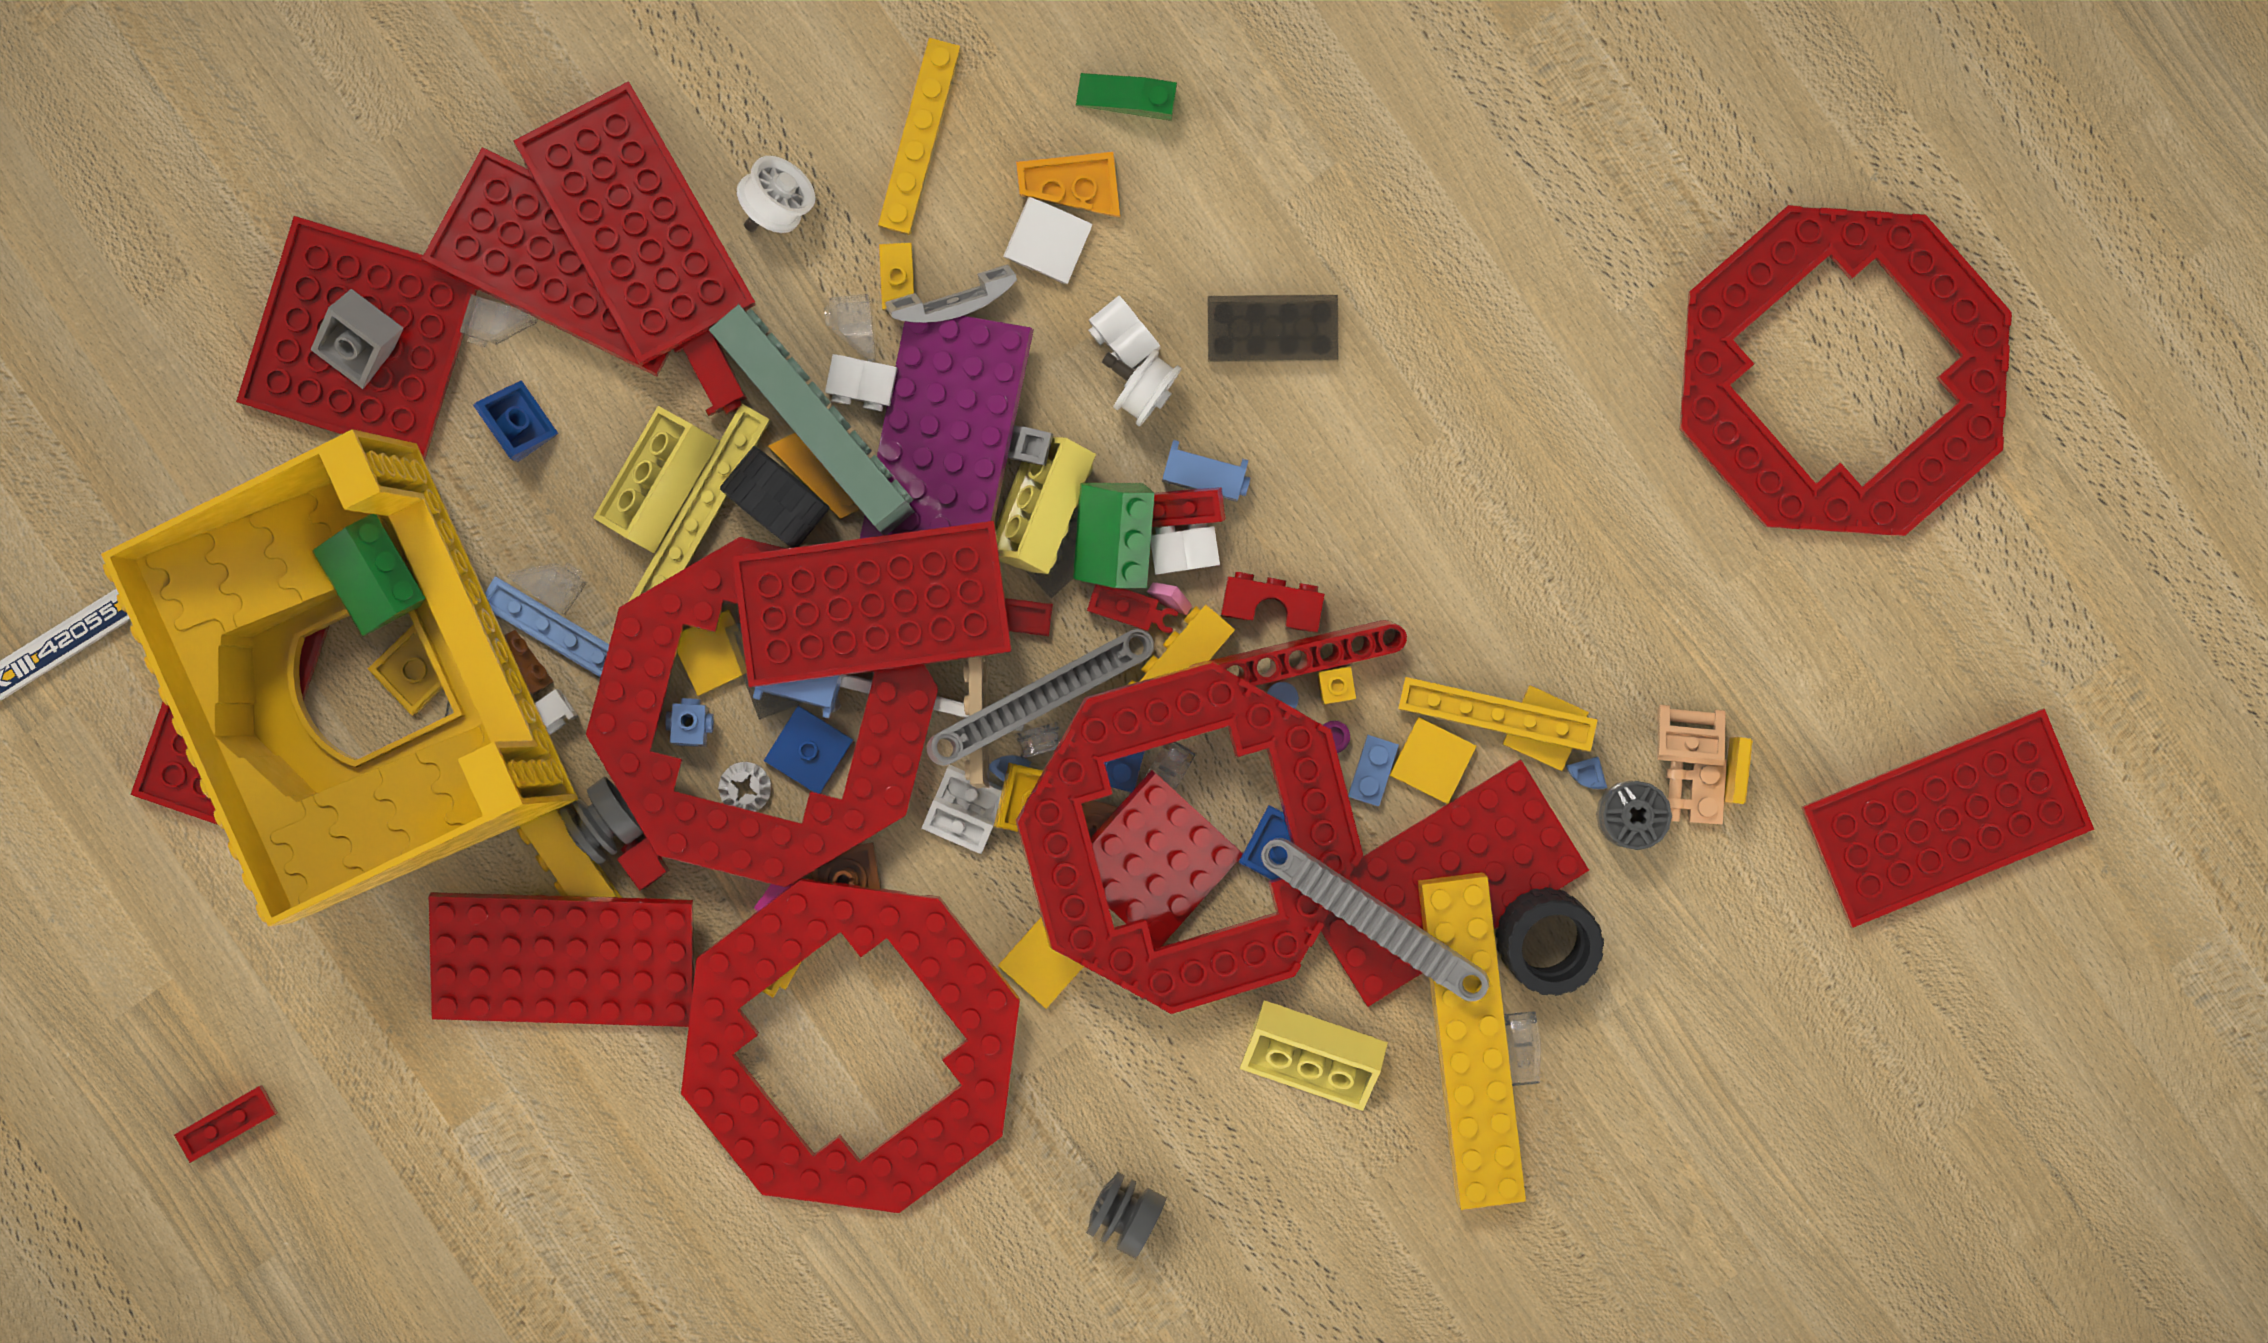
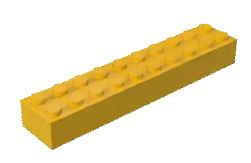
(1473, 1048)

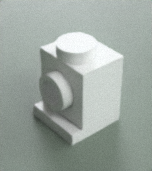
(554, 709)

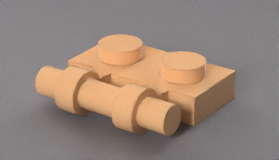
(1706, 792)

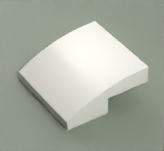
(1047, 240)
(962, 811)

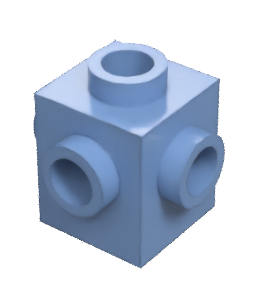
(696, 733)

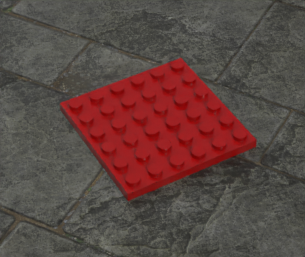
(410, 385)

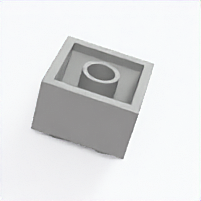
(356, 338)

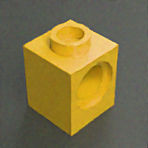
(1336, 685)

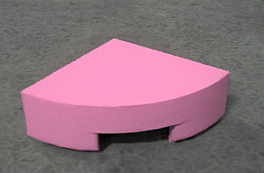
(1170, 597)

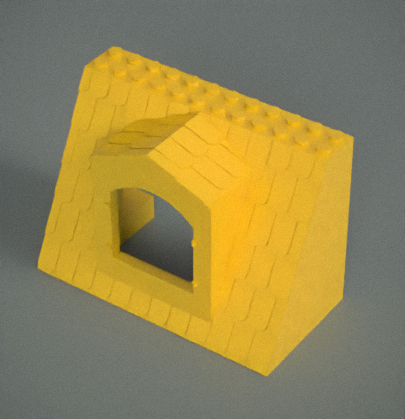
(223, 627)

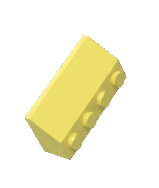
(656, 479)
(1041, 506)
(1314, 1055)

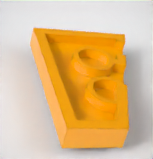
(1072, 181)
(814, 474)

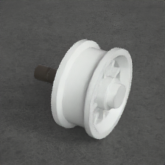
(775, 195)
(1145, 386)

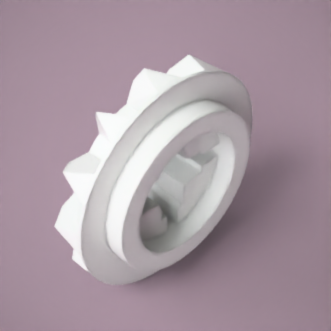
(739, 773)

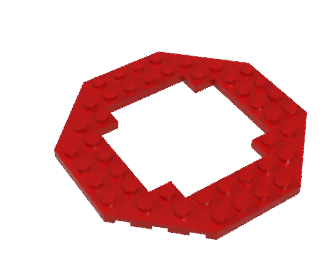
(1940, 287)
(718, 833)
(1067, 871)
(752, 1124)

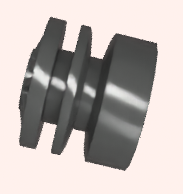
(1614, 815)
(600, 821)
(1126, 1214)

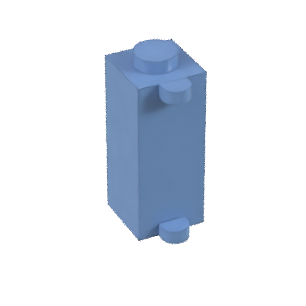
(1202, 472)
(817, 692)

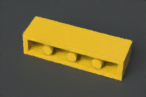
(1195, 644)
(558, 852)

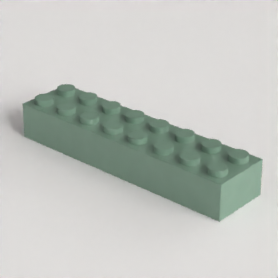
(807, 414)

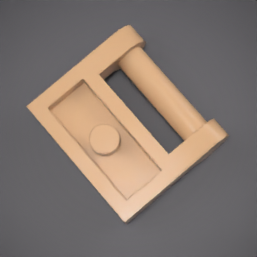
(1688, 743)

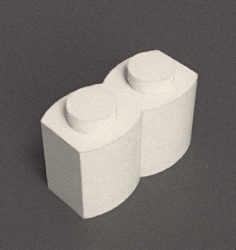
(1123, 333)
(860, 381)
(1184, 549)

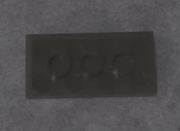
(1272, 328)

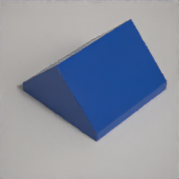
(516, 420)

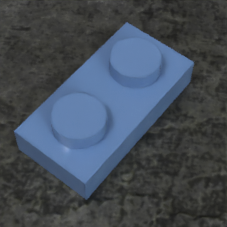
(1373, 770)

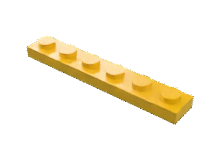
(919, 136)
(1498, 714)

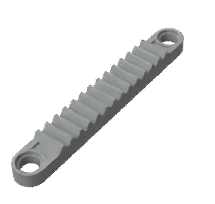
(1040, 697)
(1375, 919)

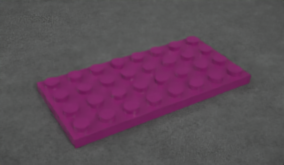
(952, 419)

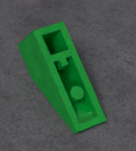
(1127, 95)

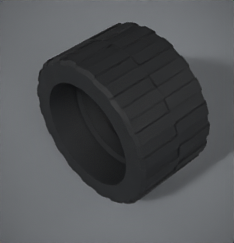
(774, 497)
(1576, 967)

